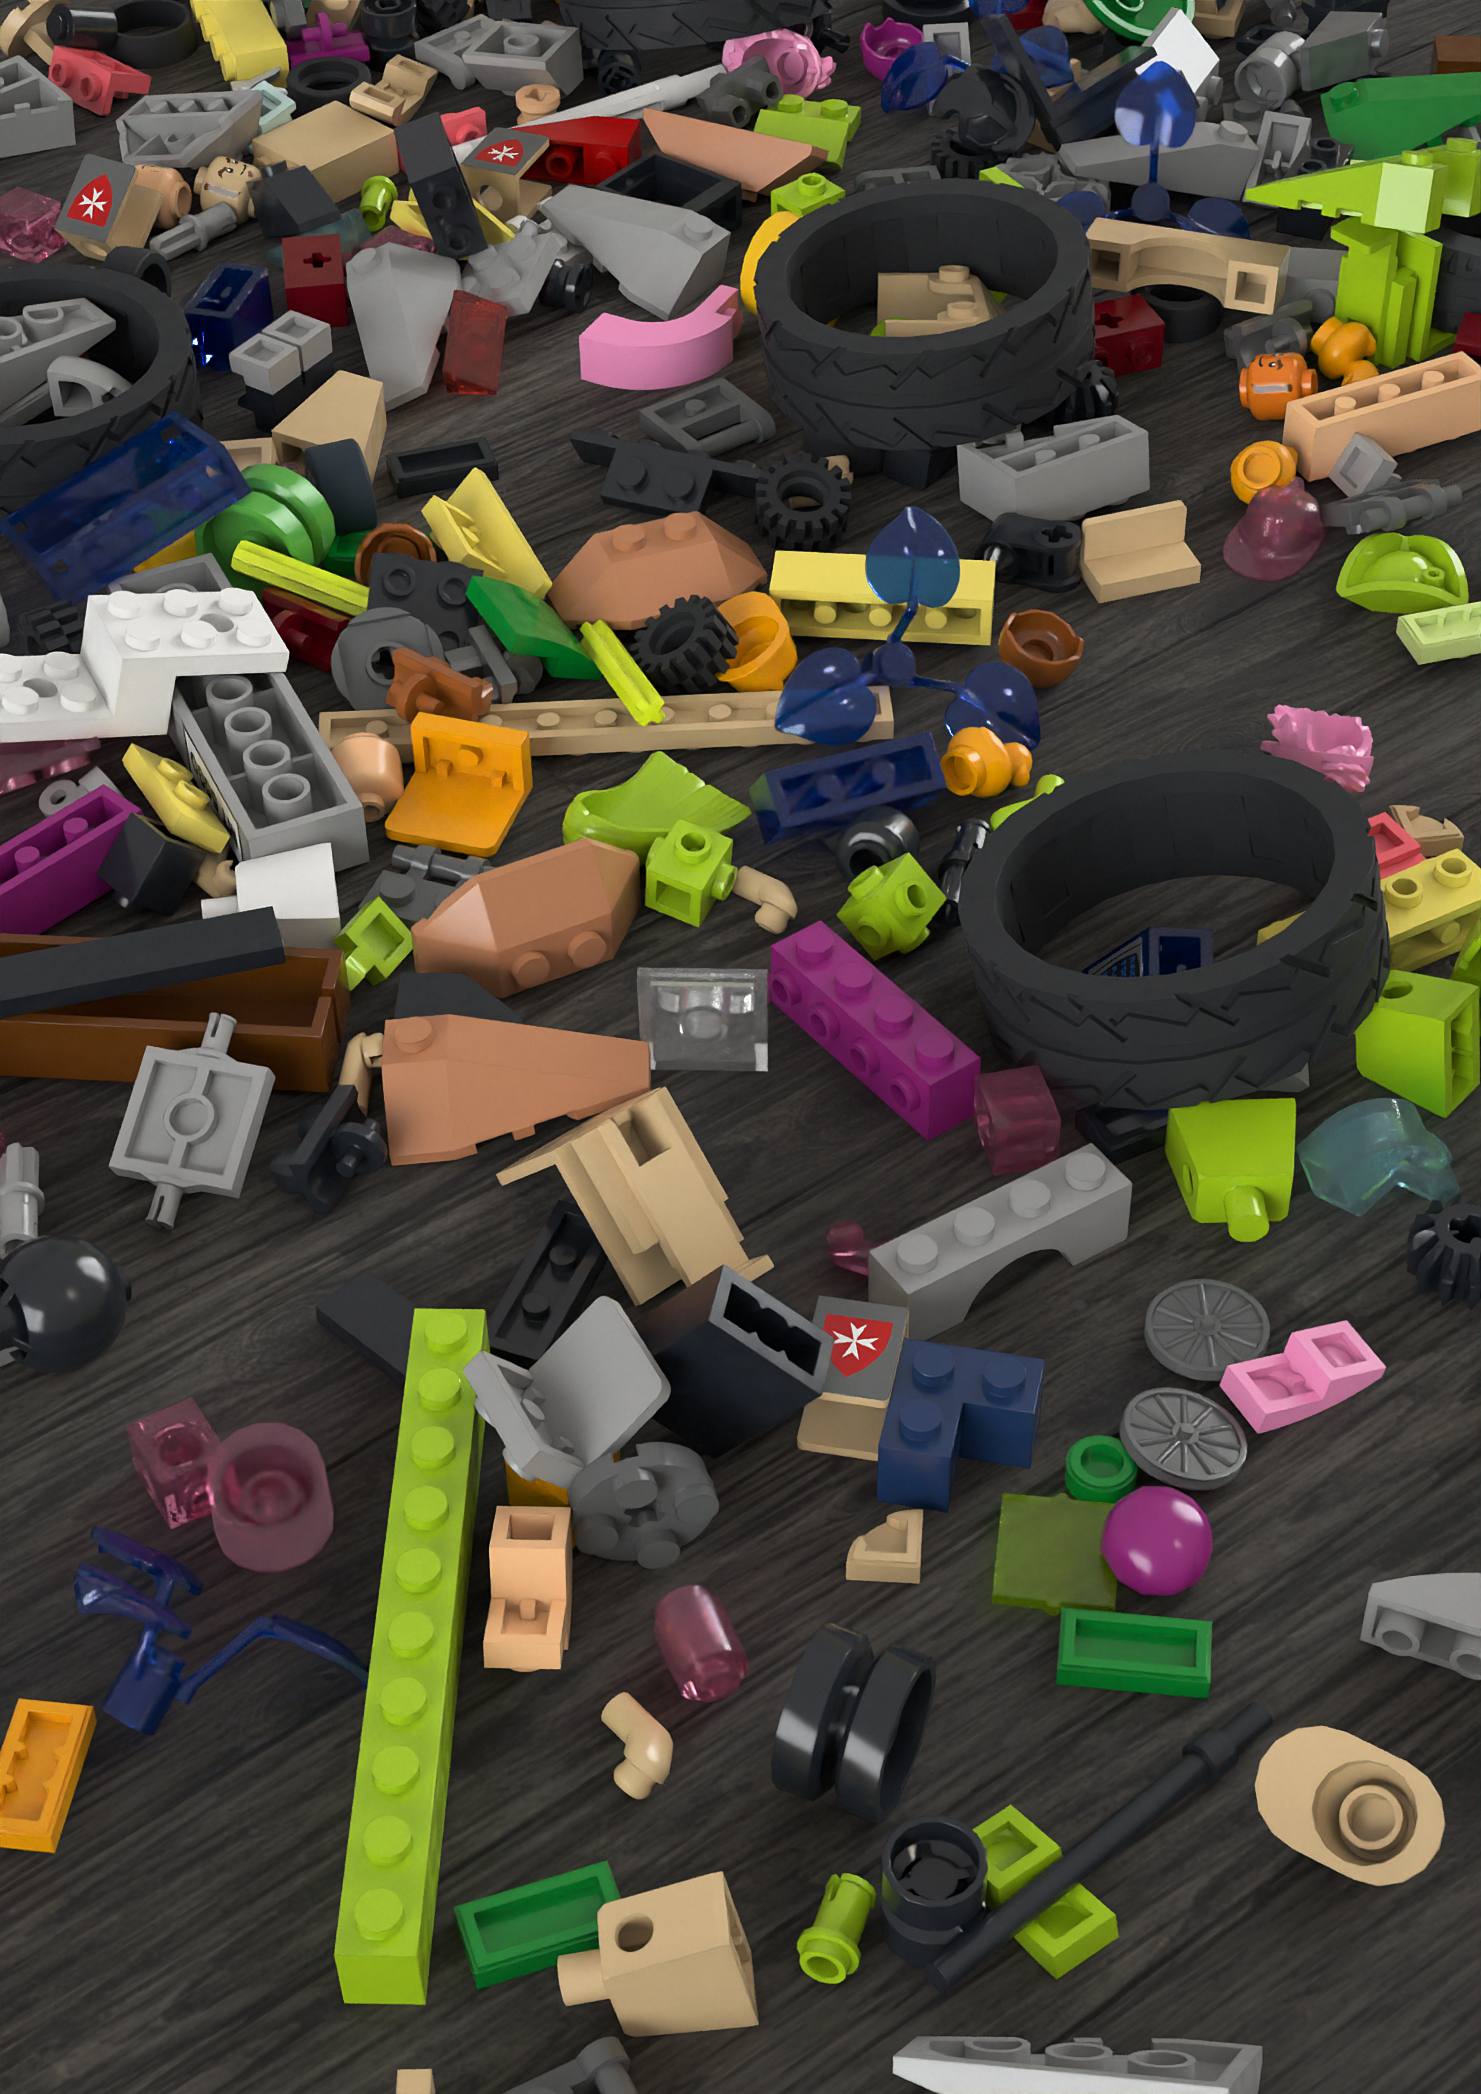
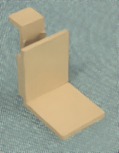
(646, 1195)

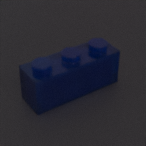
(838, 786)

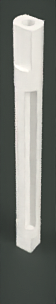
(628, 104)

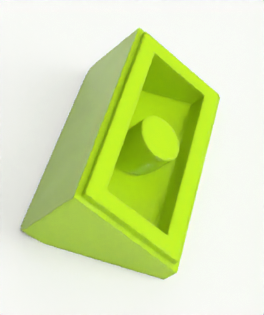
(820, 132)

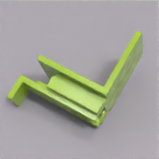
(1391, 289)

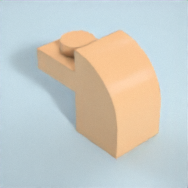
(529, 1588)

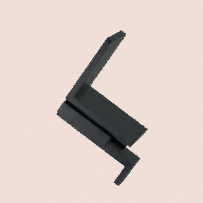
(1082, 106)

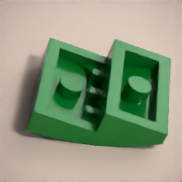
(531, 628)

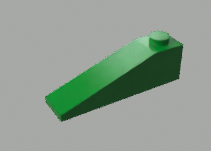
(1400, 112)

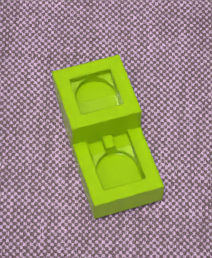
(1067, 1930)

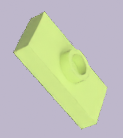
(1442, 633)

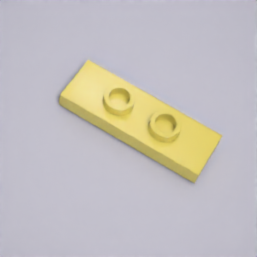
(176, 799)

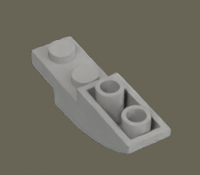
(1428, 1619)

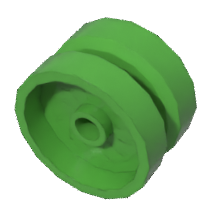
(278, 514)

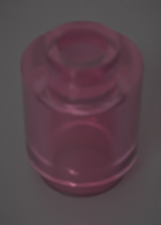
(699, 1644)

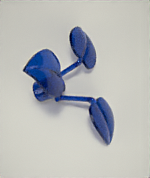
(921, 73)
(1157, 111)
(829, 698)
(152, 1673)

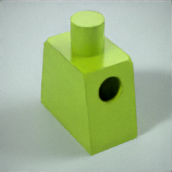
(1423, 1040)
(1234, 1161)

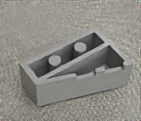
(32, 111)
(1059, 474)

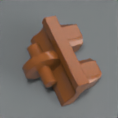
(435, 689)

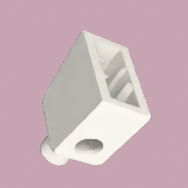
(298, 887)

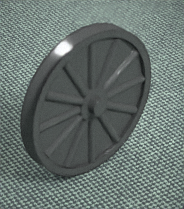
(1205, 1327)
(1183, 1438)

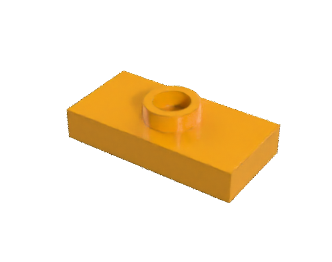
(41, 1771)

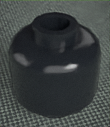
(875, 839)

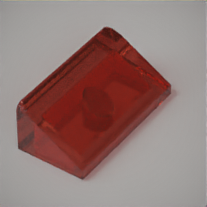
(474, 344)

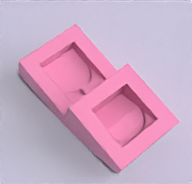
(1310, 1376)

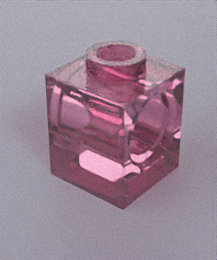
(29, 225)
(1016, 1119)
(173, 1460)

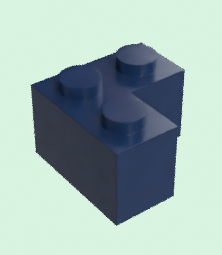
(953, 1407)

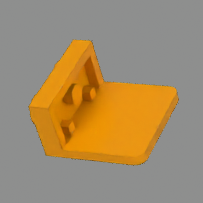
(463, 785)

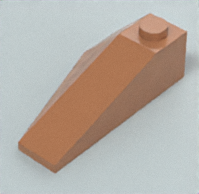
(478, 1078)

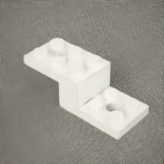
(131, 663)

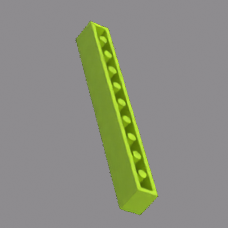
(414, 1671)

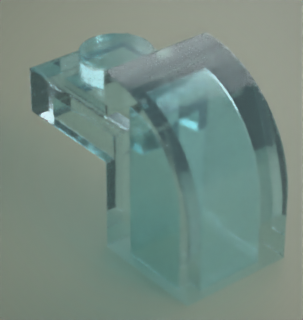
(1372, 1149)

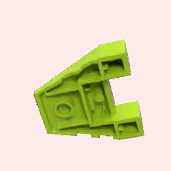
(1391, 191)

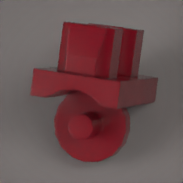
(304, 626)

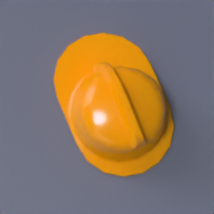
(764, 647)

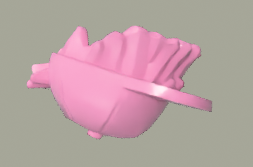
(788, 57)
(1325, 743)

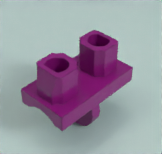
(327, 41)

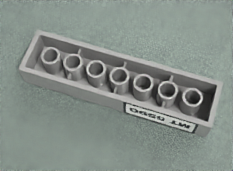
(256, 747)

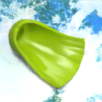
(649, 806)

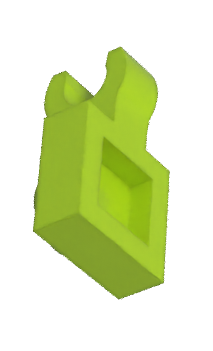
(373, 943)

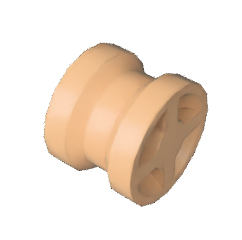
(536, 101)

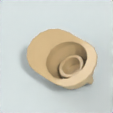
(1350, 1805)

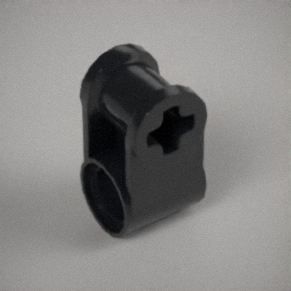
(1031, 550)

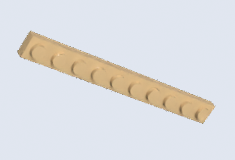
(608, 726)

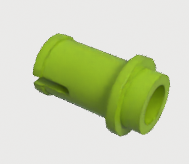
(377, 198)
(830, 1946)

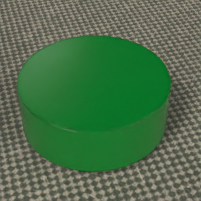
(1100, 1470)

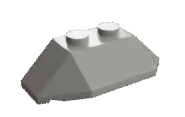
(189, 128)

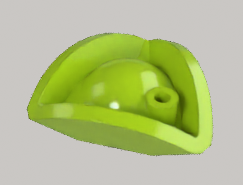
(1403, 574)

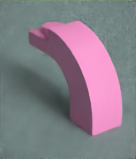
(664, 353)

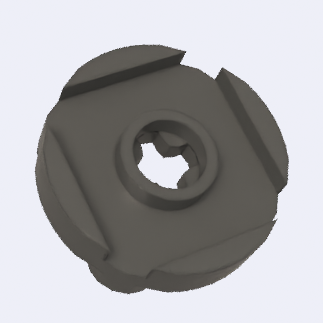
(361, 646)
(642, 1504)

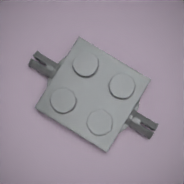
(512, 270)
(192, 1121)

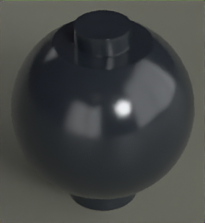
(61, 1302)

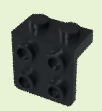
(428, 592)

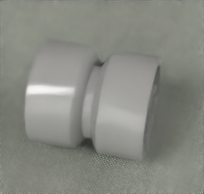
(1271, 71)

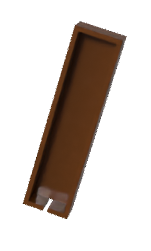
(284, 1016)

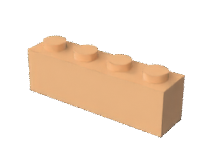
(1395, 409)

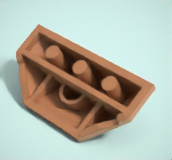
(742, 155)
(643, 566)
(533, 918)

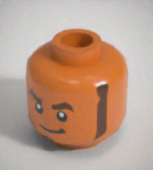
(1273, 382)

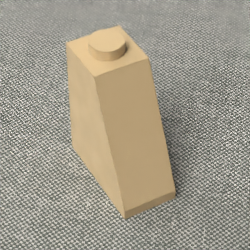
(336, 411)

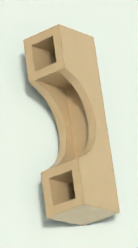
(1234, 270)

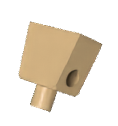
(668, 1961)

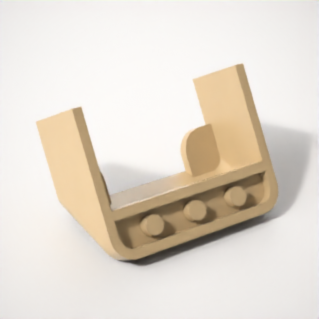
(933, 302)

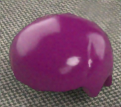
(885, 43)
(1157, 1541)

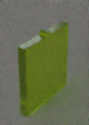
(1052, 1555)

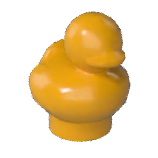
(1341, 350)
(1262, 466)
(984, 765)

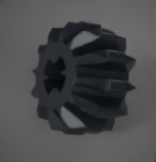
(1091, 400)
(1447, 1251)

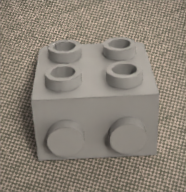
(575, 1400)

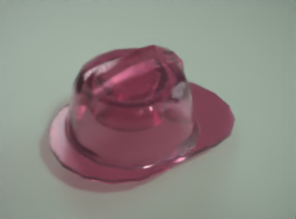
(1276, 533)
(269, 1498)

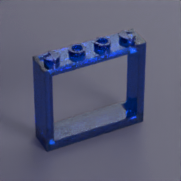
(124, 508)

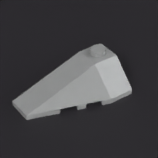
(653, 249)
(400, 312)
(1078, 2067)

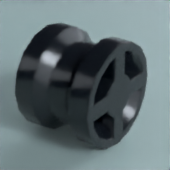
(567, 286)

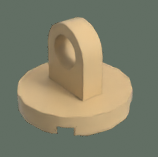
(26, 30)

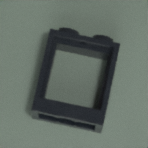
(681, 185)
(440, 187)

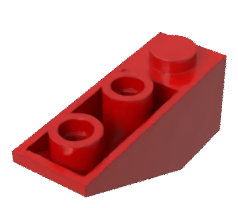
(585, 149)

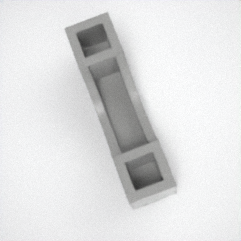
(940, 1267)

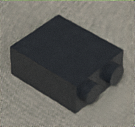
(732, 1360)

